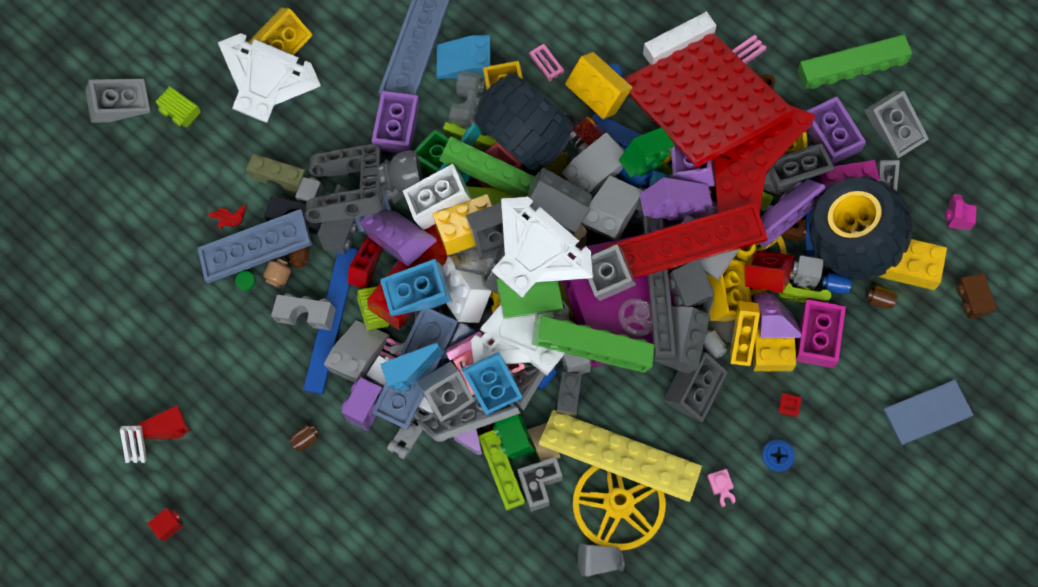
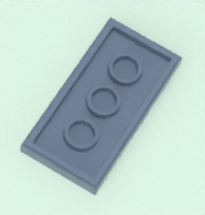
(927, 412)

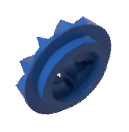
(785, 449)

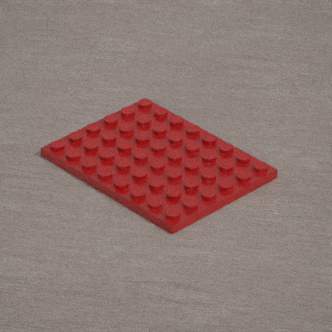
(706, 99)

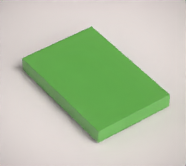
(539, 299)

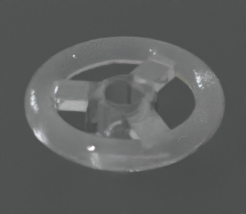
(643, 310)

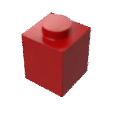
(165, 524)

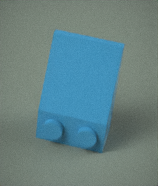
(465, 55)
(416, 288)
(409, 368)
(492, 383)

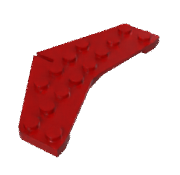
(743, 176)

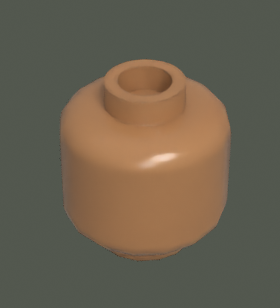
(277, 272)

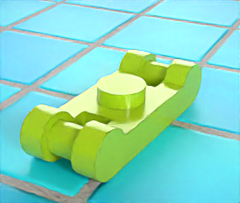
(803, 293)

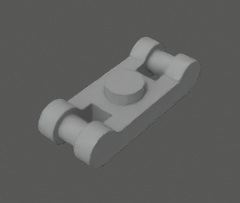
(407, 436)

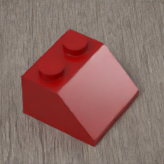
(768, 271)

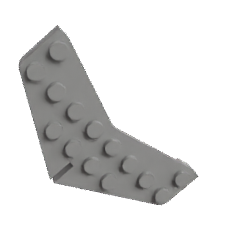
(474, 416)

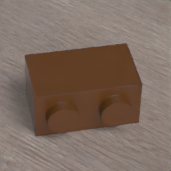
(976, 296)

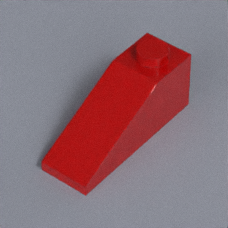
(364, 263)
(165, 425)

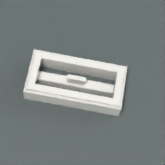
(125, 442)

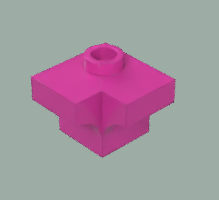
(960, 214)

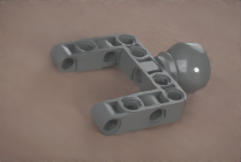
(375, 177)

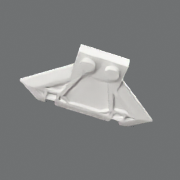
(264, 76)
(537, 248)
(514, 342)

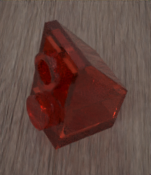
(589, 130)

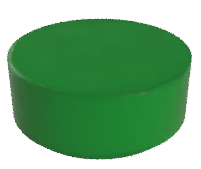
(245, 281)

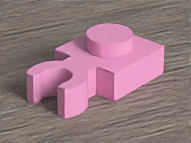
(721, 484)

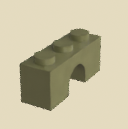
(266, 169)

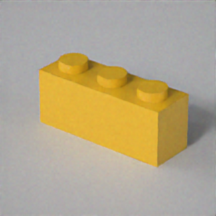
(744, 333)

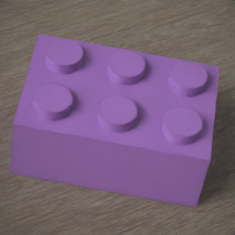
(396, 122)
(835, 131)
(675, 199)

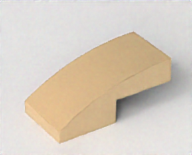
(542, 452)

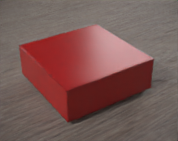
(789, 405)

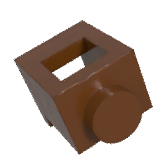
(796, 233)

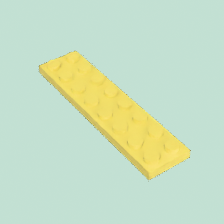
(621, 455)

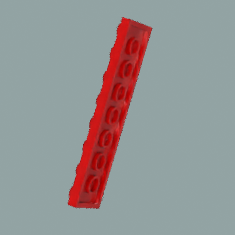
(693, 240)

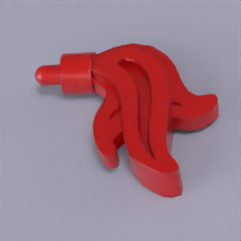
(227, 218)

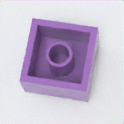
(361, 403)

